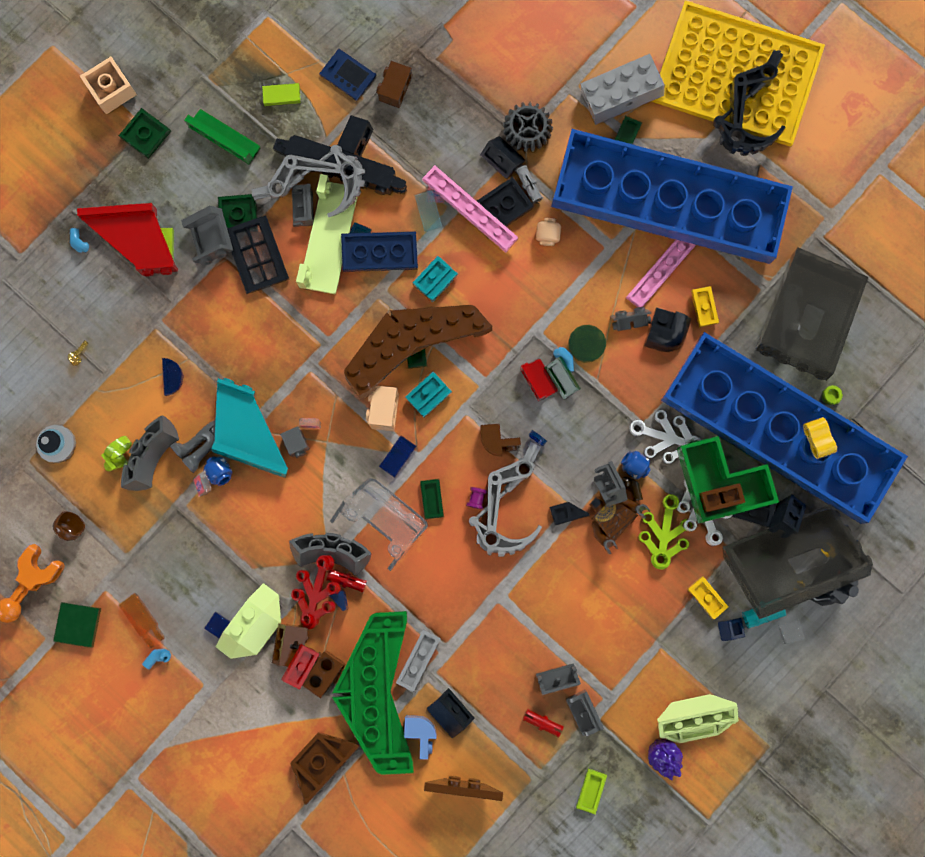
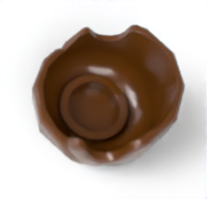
(68, 526)

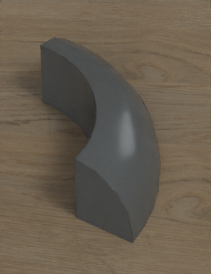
(146, 453)
(346, 553)

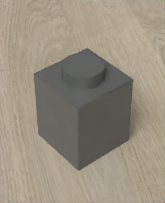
(295, 442)

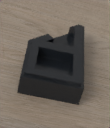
(566, 512)

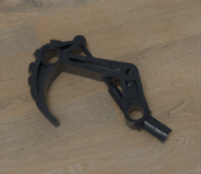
(750, 82)

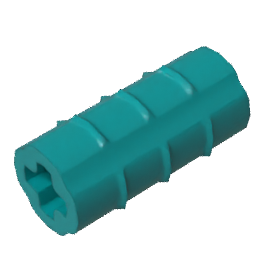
(752, 620)

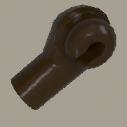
(634, 487)

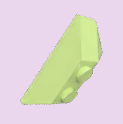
(252, 624)
(697, 718)

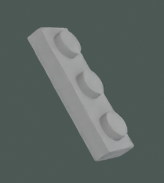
(418, 660)

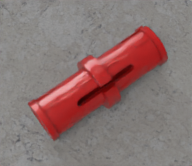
(346, 580)
(543, 723)

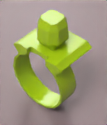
(114, 453)

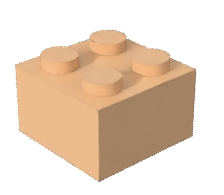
(108, 85)
(383, 408)

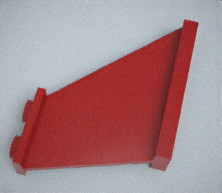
(133, 233)

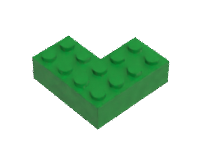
(707, 470)

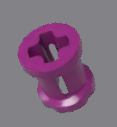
(476, 498)

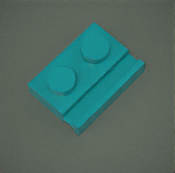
(435, 278)
(428, 394)

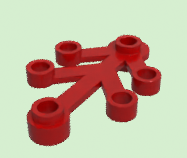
(315, 594)

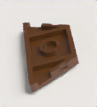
(319, 762)
(469, 788)

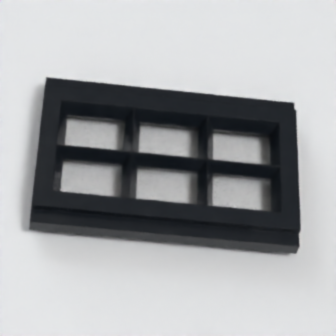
(257, 255)

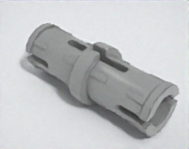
(529, 184)

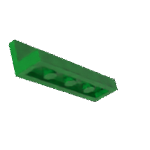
(223, 136)

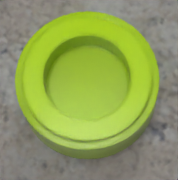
(832, 395)

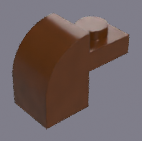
(492, 440)

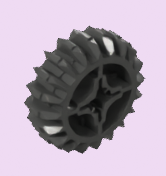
(518, 116)

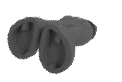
(183, 450)

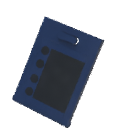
(347, 74)

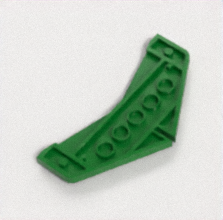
(371, 707)

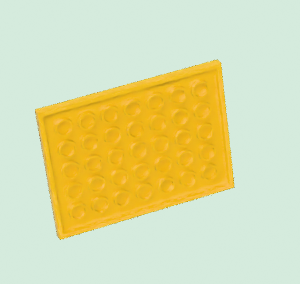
(716, 47)

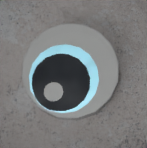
(56, 443)

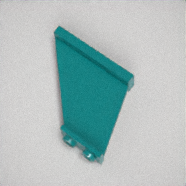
(243, 430)

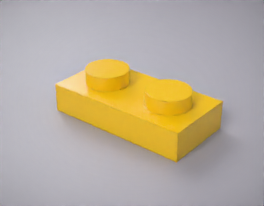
(705, 306)
(707, 597)

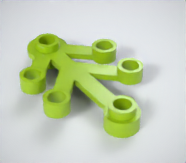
(664, 535)

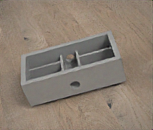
(622, 89)

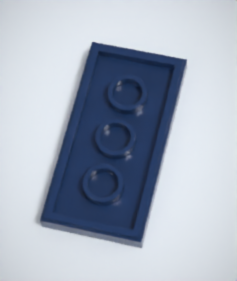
(379, 251)

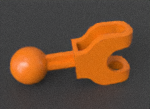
(30, 578)

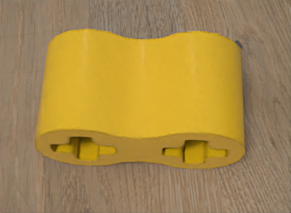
(820, 438)

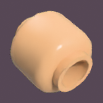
(548, 232)

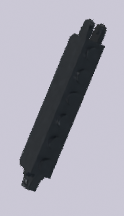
(376, 177)

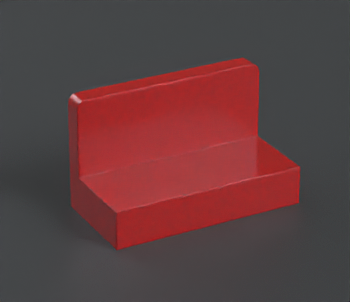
(538, 379)
(300, 666)

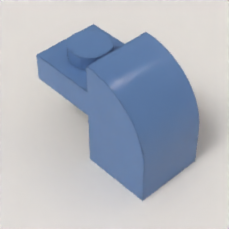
(421, 728)

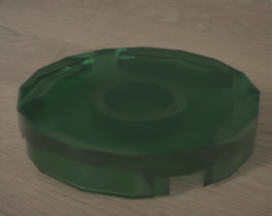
(587, 343)

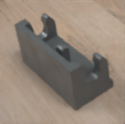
(302, 205)
(610, 484)
(558, 679)
(584, 713)

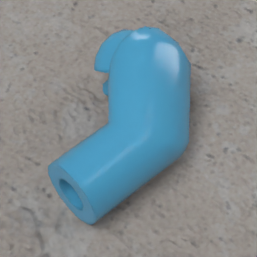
(76, 243)
(566, 356)
(157, 655)

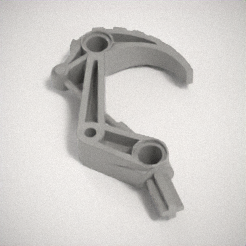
(288, 176)
(512, 477)

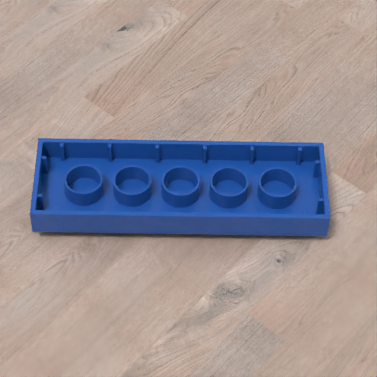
(672, 196)
(767, 421)

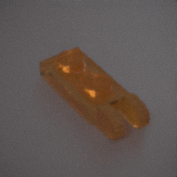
(141, 619)

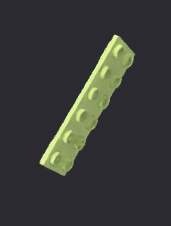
(324, 251)

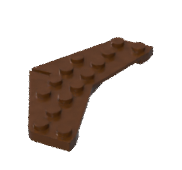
(414, 331)

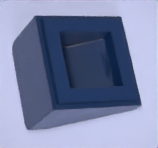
(341, 600)
(731, 629)

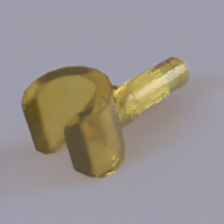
(73, 356)

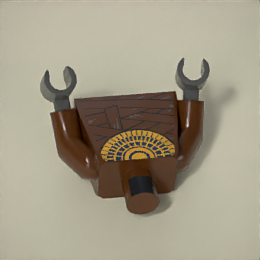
(613, 520)

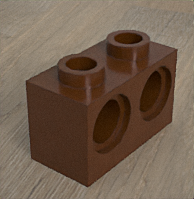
(722, 498)
(326, 676)

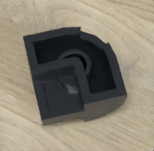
(667, 330)

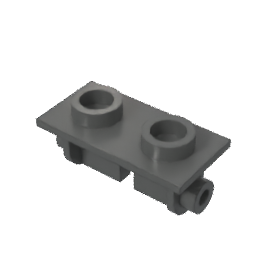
(623, 319)

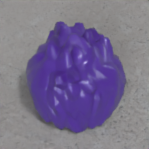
(665, 758)

